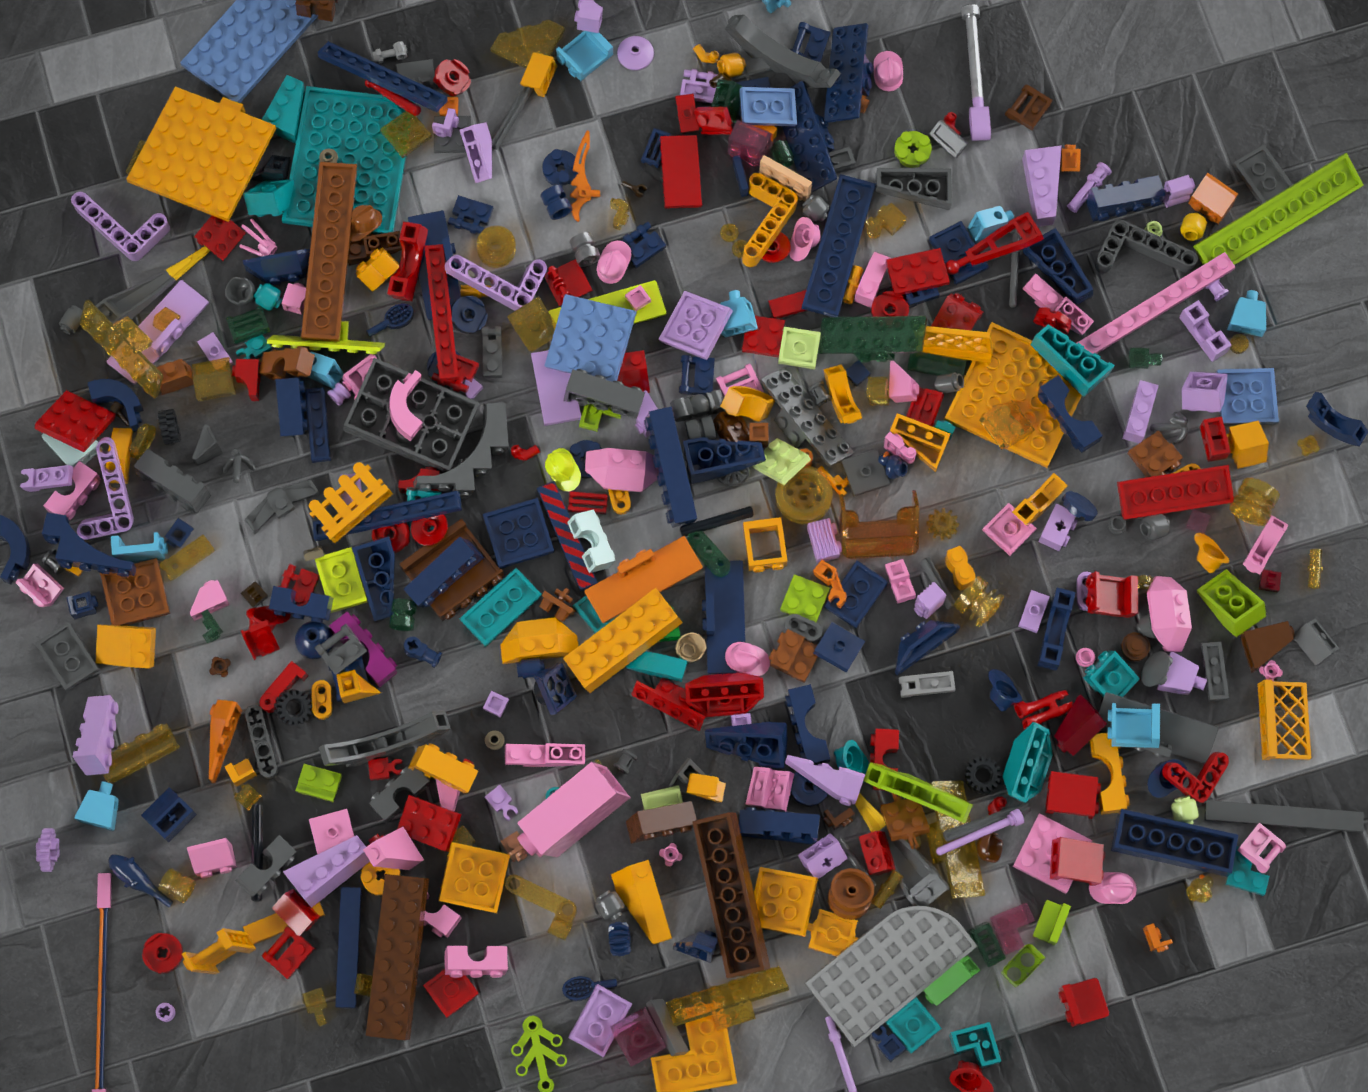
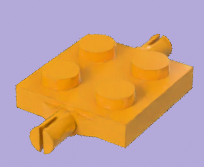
(831, 933)

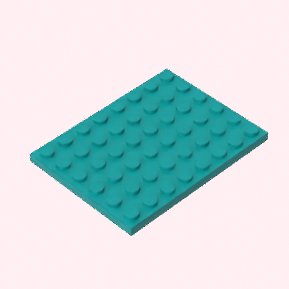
(351, 127)

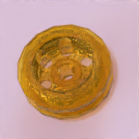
(802, 514)

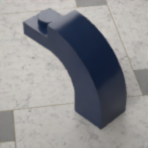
(110, 391)
(1333, 423)
(19, 547)

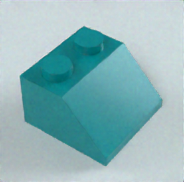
(269, 197)

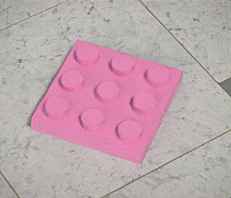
(1036, 851)

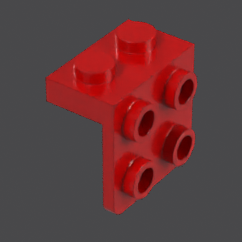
(957, 313)
(1083, 1002)

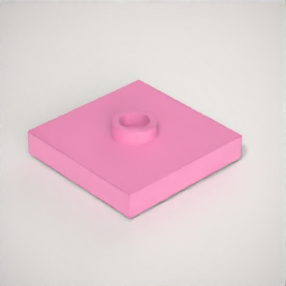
(1008, 530)
(331, 830)

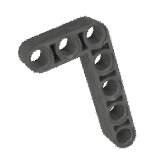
(1143, 247)

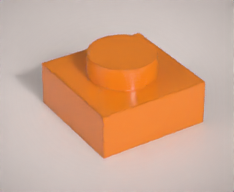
(453, 103)

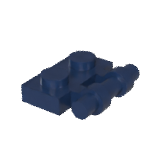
(471, 210)
(646, 248)

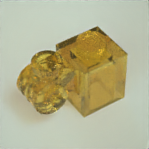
(889, 218)

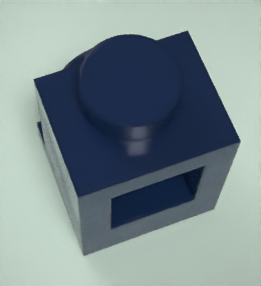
(180, 525)

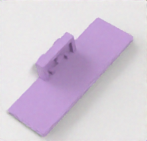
(182, 301)

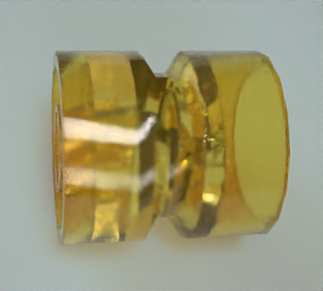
(178, 886)

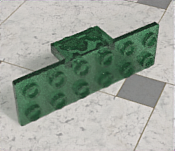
(872, 336)

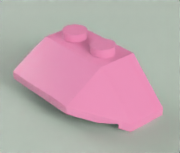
(621, 469)
(1169, 613)

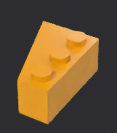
(925, 439)

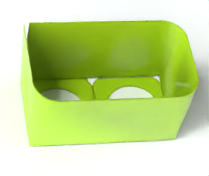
(1028, 948)

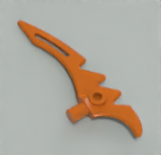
(583, 190)

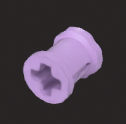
(1217, 290)

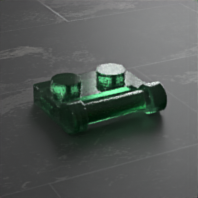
(248, 325)

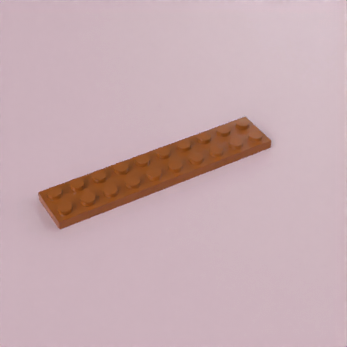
(329, 252)

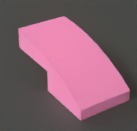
(900, 581)

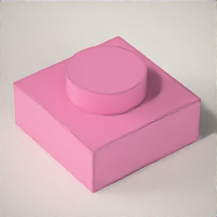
(638, 298)

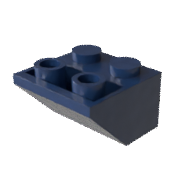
(168, 814)

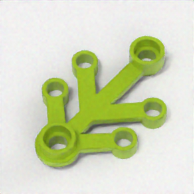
(538, 1050)

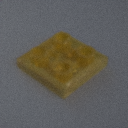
(405, 133)

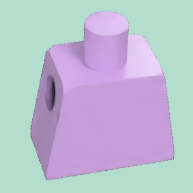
(1182, 676)

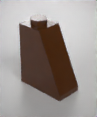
(1265, 643)

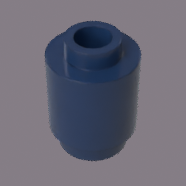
(529, 667)

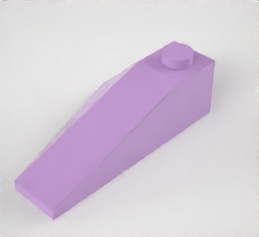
(840, 784)

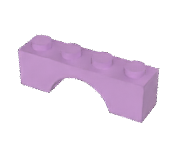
(589, 16)

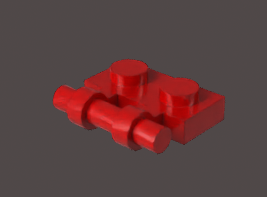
(466, 371)
(304, 583)

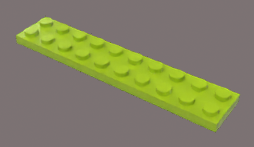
(1282, 212)

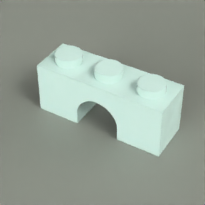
(588, 526)

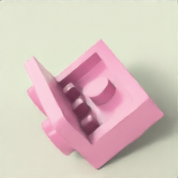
(40, 586)

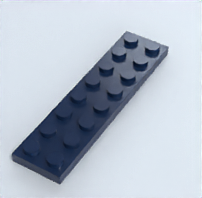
(838, 246)

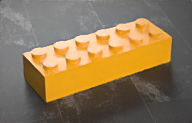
(622, 640)

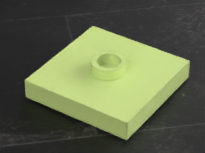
(799, 348)

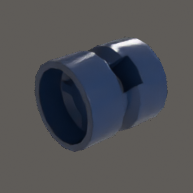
(557, 203)

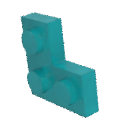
(1244, 878)

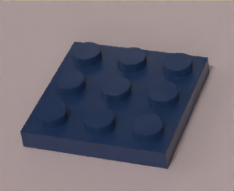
(518, 533)

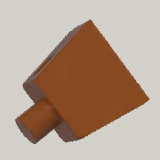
(175, 376)

